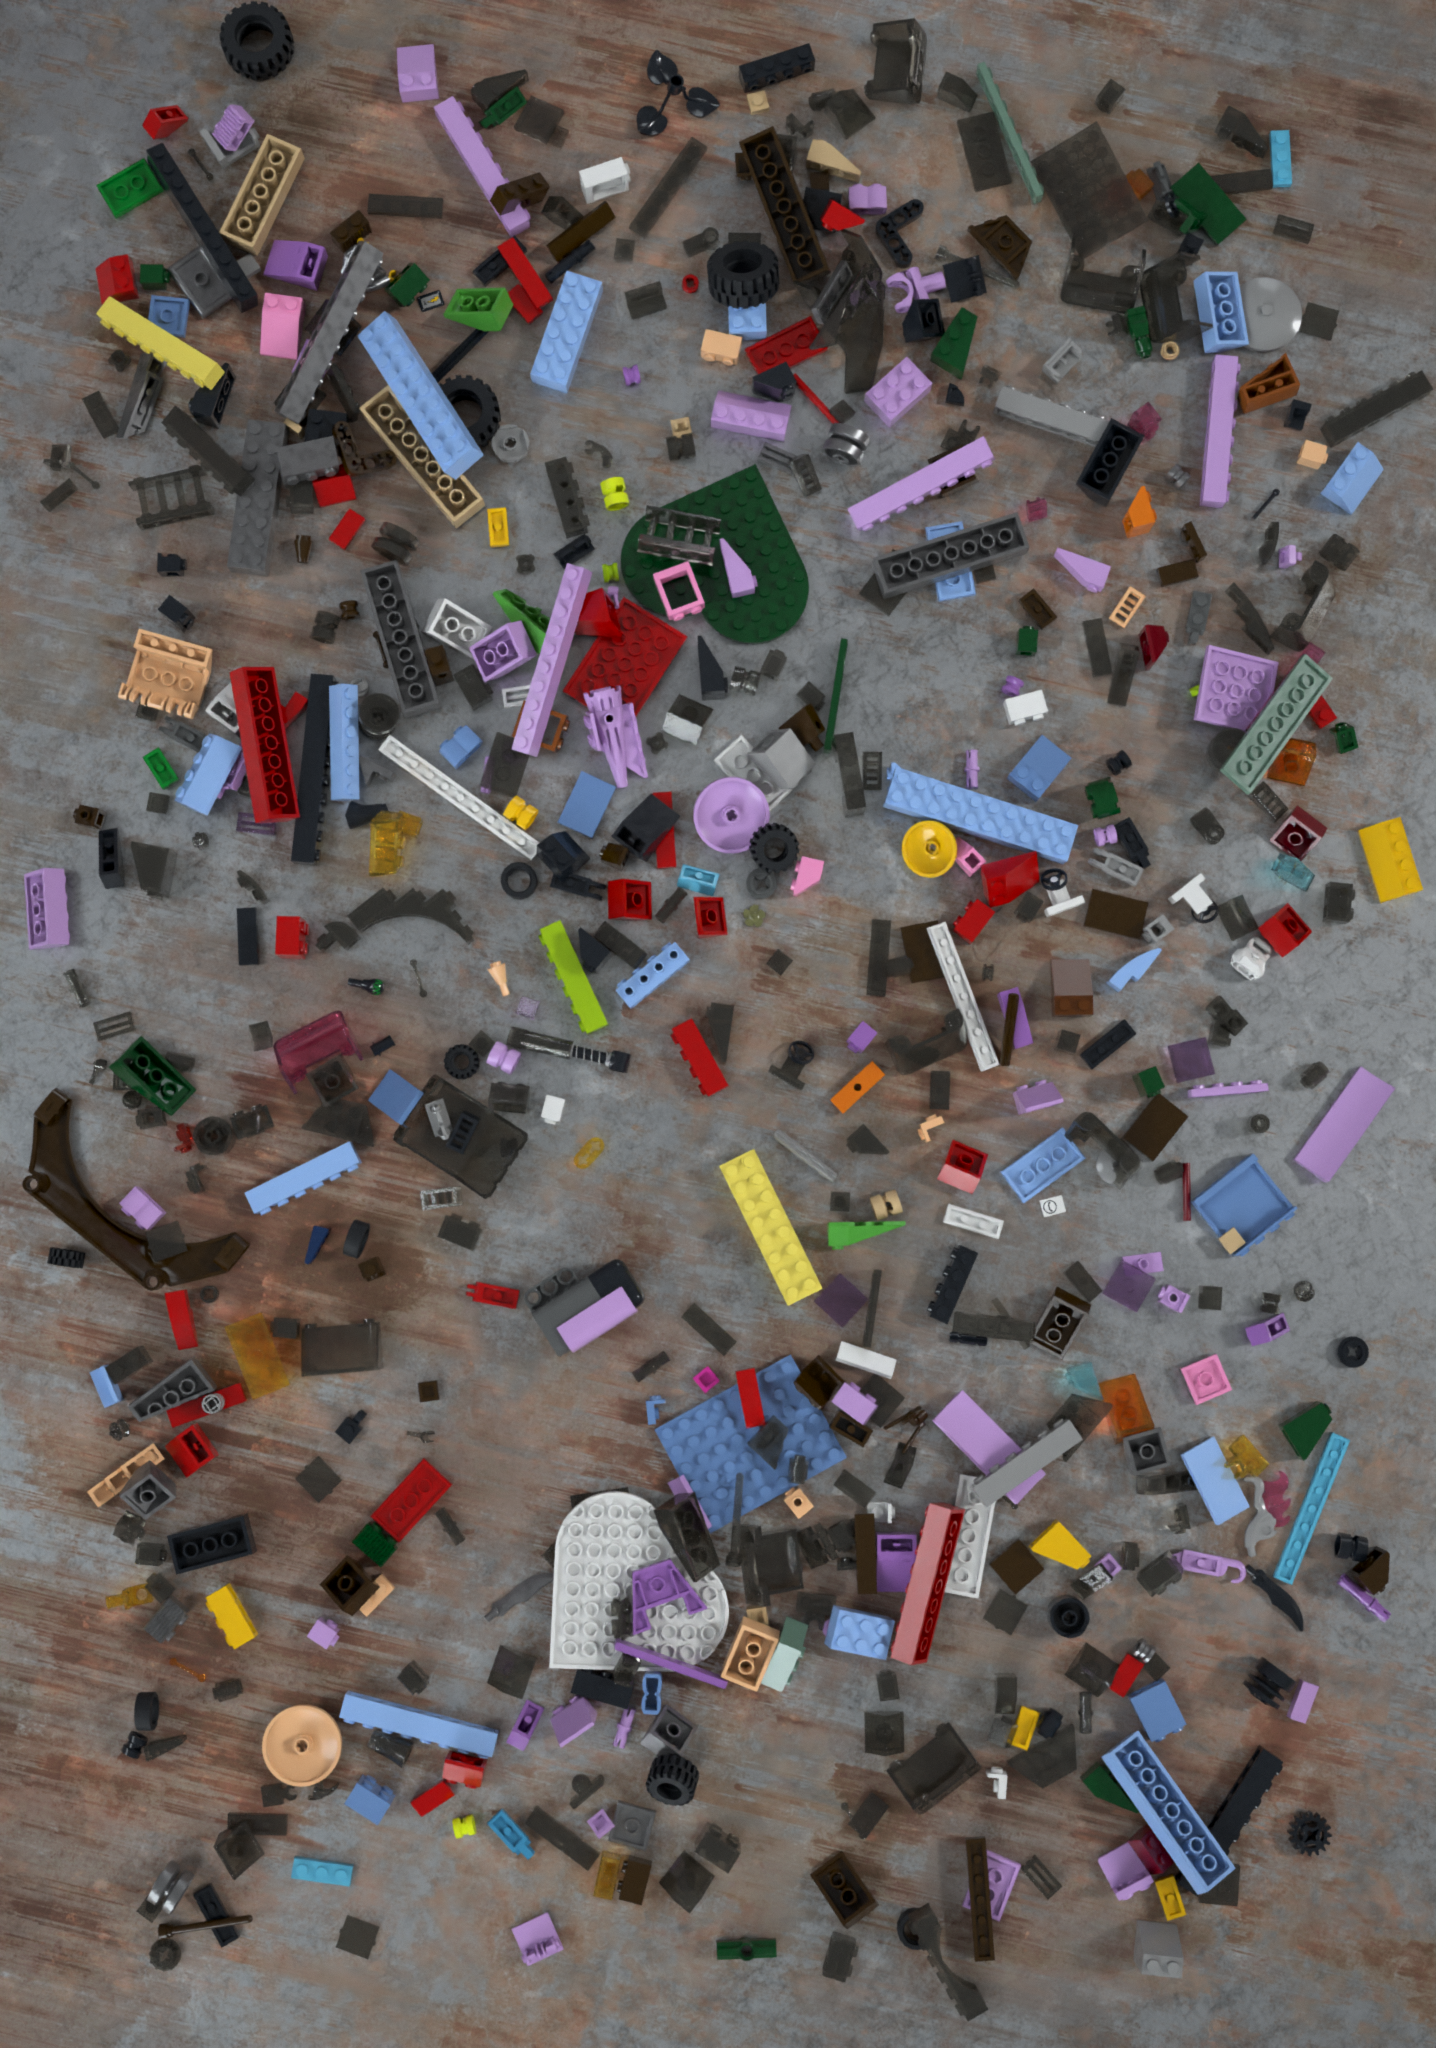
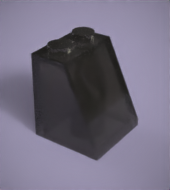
(154, 869)

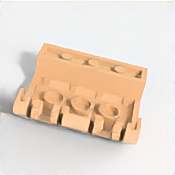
(168, 674)

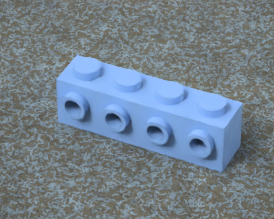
(653, 975)

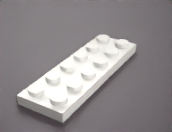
(972, 1542)

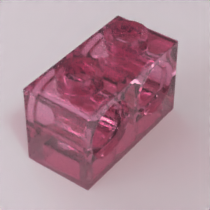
(1145, 421)

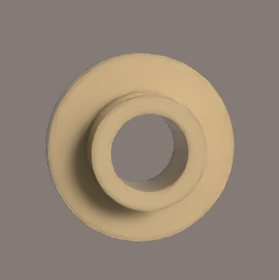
(1169, 345)

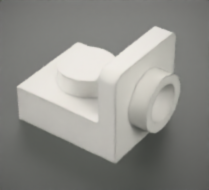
(882, 1511)
(1000, 1784)

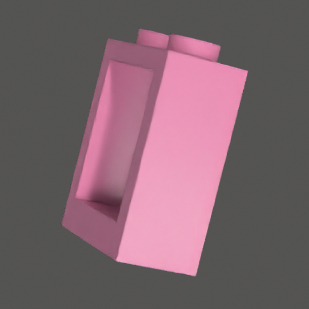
(674, 573)

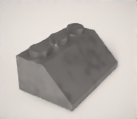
(308, 460)

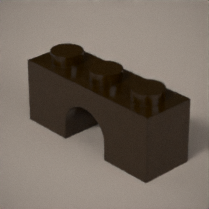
(509, 195)

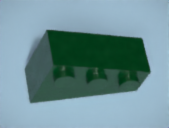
(954, 345)

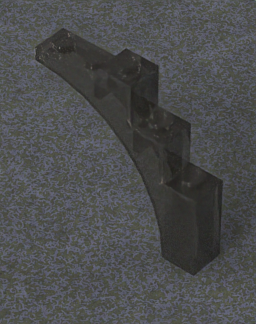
(383, 907)

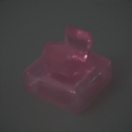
(1036, 509)

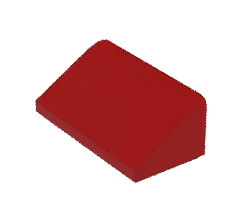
(432, 1797)

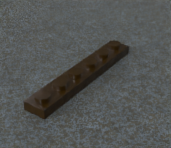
(979, 1898)

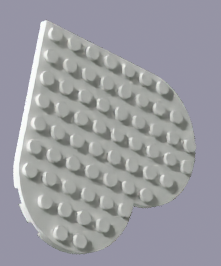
(594, 1563)

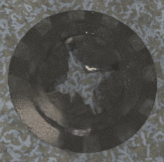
(161, 1946)

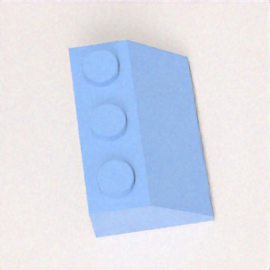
(1353, 478)

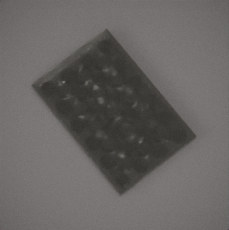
(1089, 190)

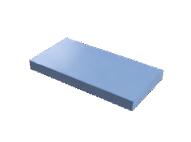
(957, 586)
(1042, 1165)
(1214, 1481)

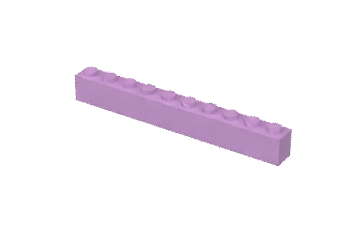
(552, 660)

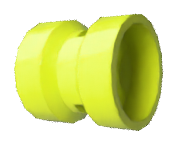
(464, 1826)

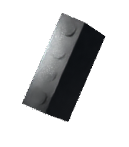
(1109, 462)

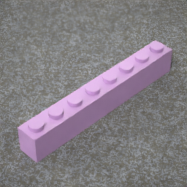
(478, 160)
(1219, 431)
(921, 484)

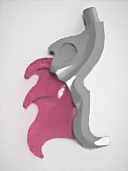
(1269, 1507)

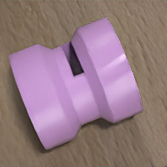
(1105, 835)

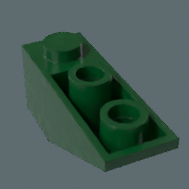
(1102, 1786)

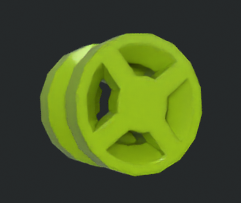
(610, 572)

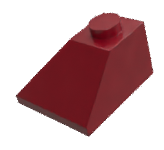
(1152, 641)

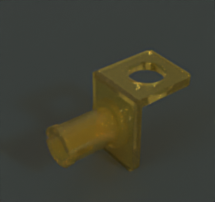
(128, 1598)

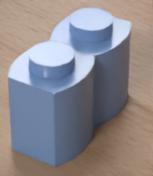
(461, 746)
(651, 1697)

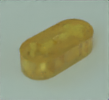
(592, 1156)

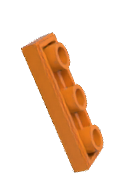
(848, 1095)

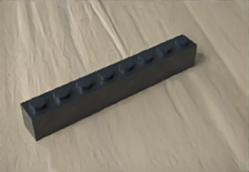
(1240, 1802)

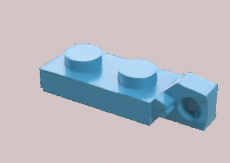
(511, 1834)

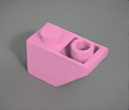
(968, 857)
(809, 874)

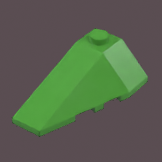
(532, 618)
(847, 1233)

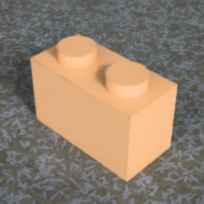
(721, 347)

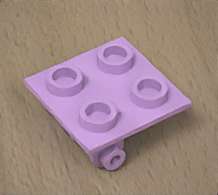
(537, 1939)

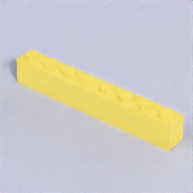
(160, 343)

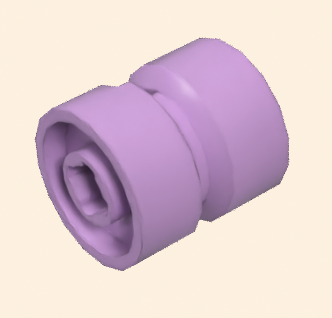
(503, 1057)

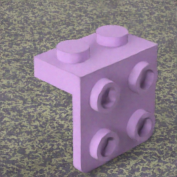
(1125, 1871)

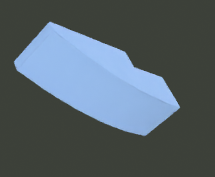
(1133, 969)

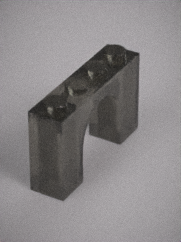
(846, 756)

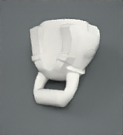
(1250, 960)

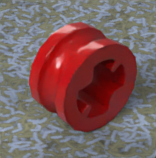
(684, 283)

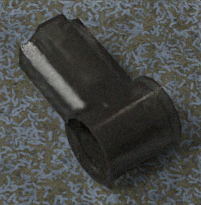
(699, 243)

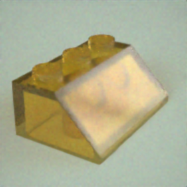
(386, 843)

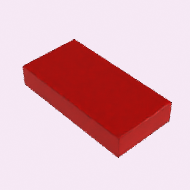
(523, 304)
(347, 529)
(1126, 1674)

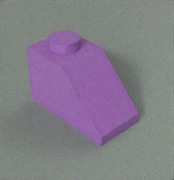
(1267, 1329)
(525, 1725)

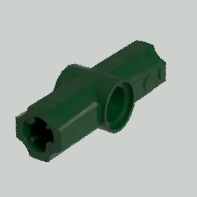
(760, 1949)

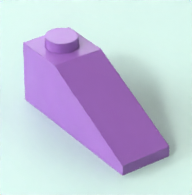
(1022, 1032)

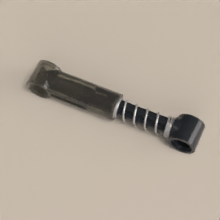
(566, 1049)

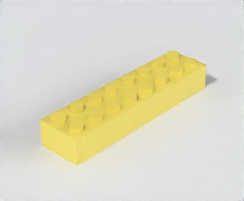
(770, 1227)

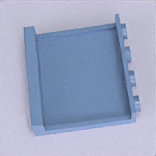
(1246, 1201)

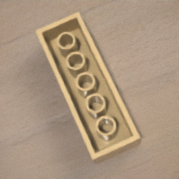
(262, 195)

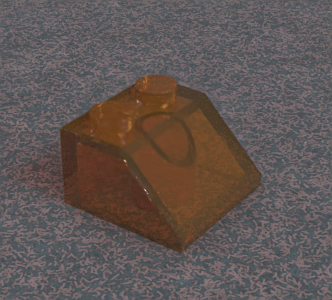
(1293, 762)

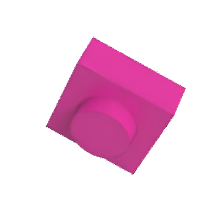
(706, 1379)

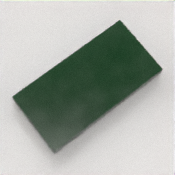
(1206, 196)

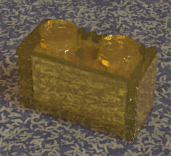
(607, 1875)

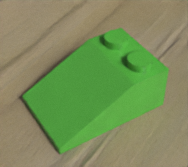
(480, 308)

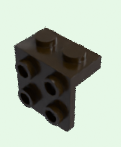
(818, 1382)

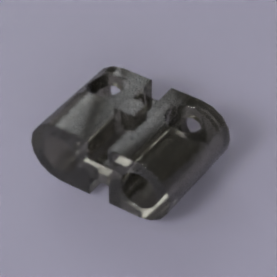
(1339, 552)

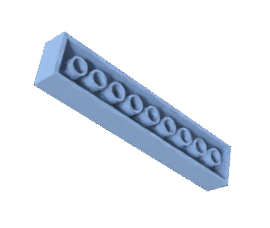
(420, 395)
(980, 815)

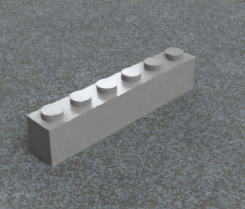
(1050, 416)
(1026, 1462)

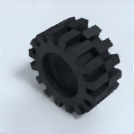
(453, 1053)
(66, 1258)

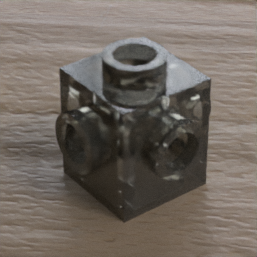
(130, 1528)

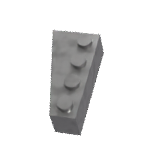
(178, 1387)

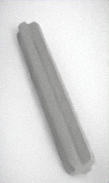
(804, 1155)

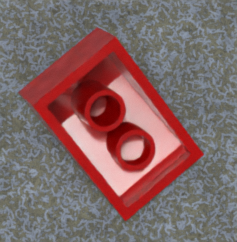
(1009, 878)

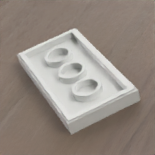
(736, 763)

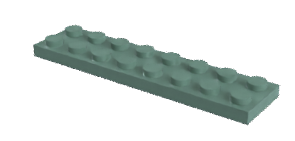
(1276, 724)

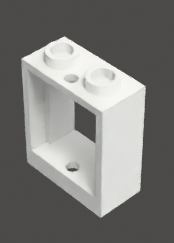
(605, 180)

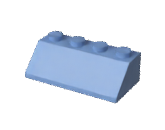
(1221, 305)
(207, 774)

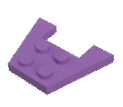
(659, 1585)

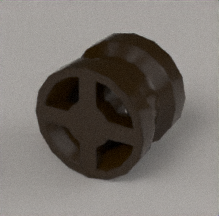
(349, 610)

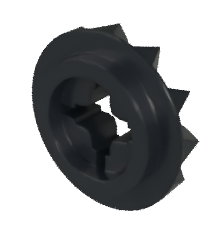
(1362, 1352)

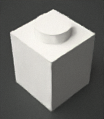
(553, 1109)

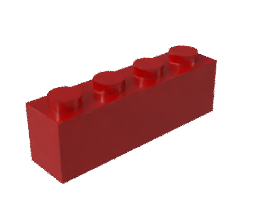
(700, 1058)

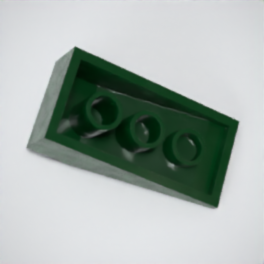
(152, 1076)

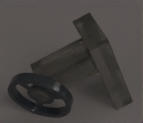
(793, 1065)

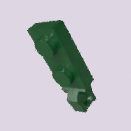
(503, 108)

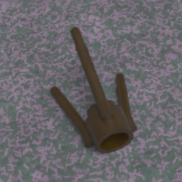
(914, 1417)

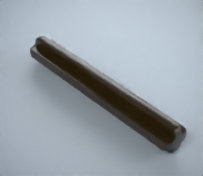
(1009, 1028)

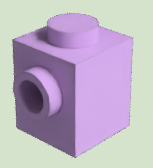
(324, 1632)

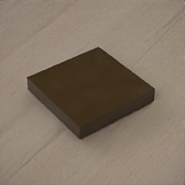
(1016, 1566)

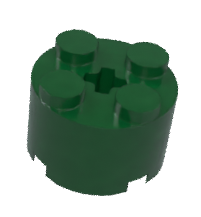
(1103, 798)

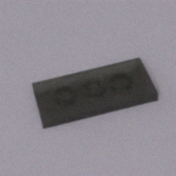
(984, 151)

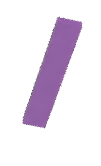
(670, 1663)

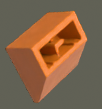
(1140, 515)

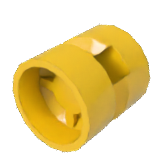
(520, 812)

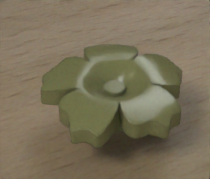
(753, 916)

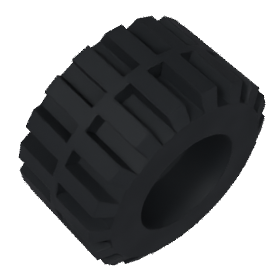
(785, 859)
(672, 1780)

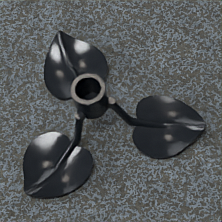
(664, 70)

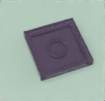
(1191, 1060)
(1129, 1285)
(841, 1300)

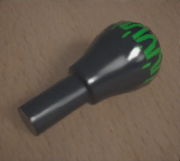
(373, 986)

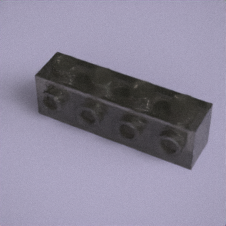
(566, 497)

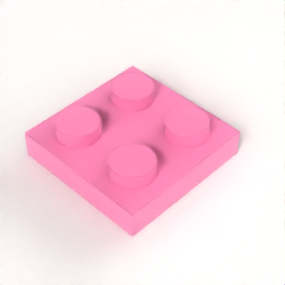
(1206, 1379)

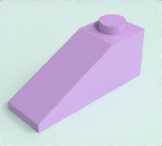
(1085, 570)
(738, 574)

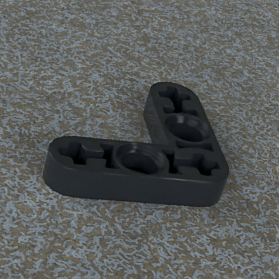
(894, 227)

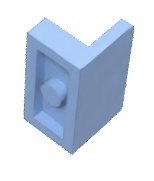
(107, 1390)

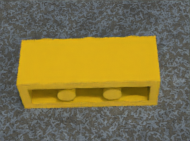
(231, 1616)

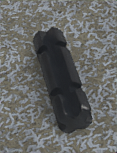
(967, 1339)

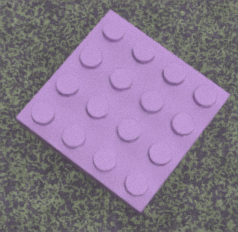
(1233, 687)

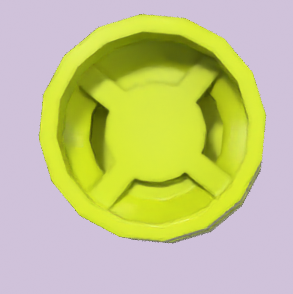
(614, 490)

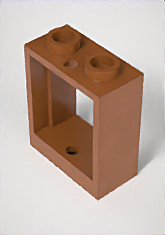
(558, 740)

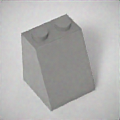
(782, 758)
(1158, 1949)

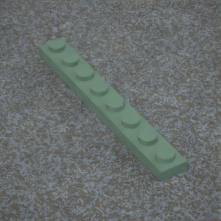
(1007, 127)

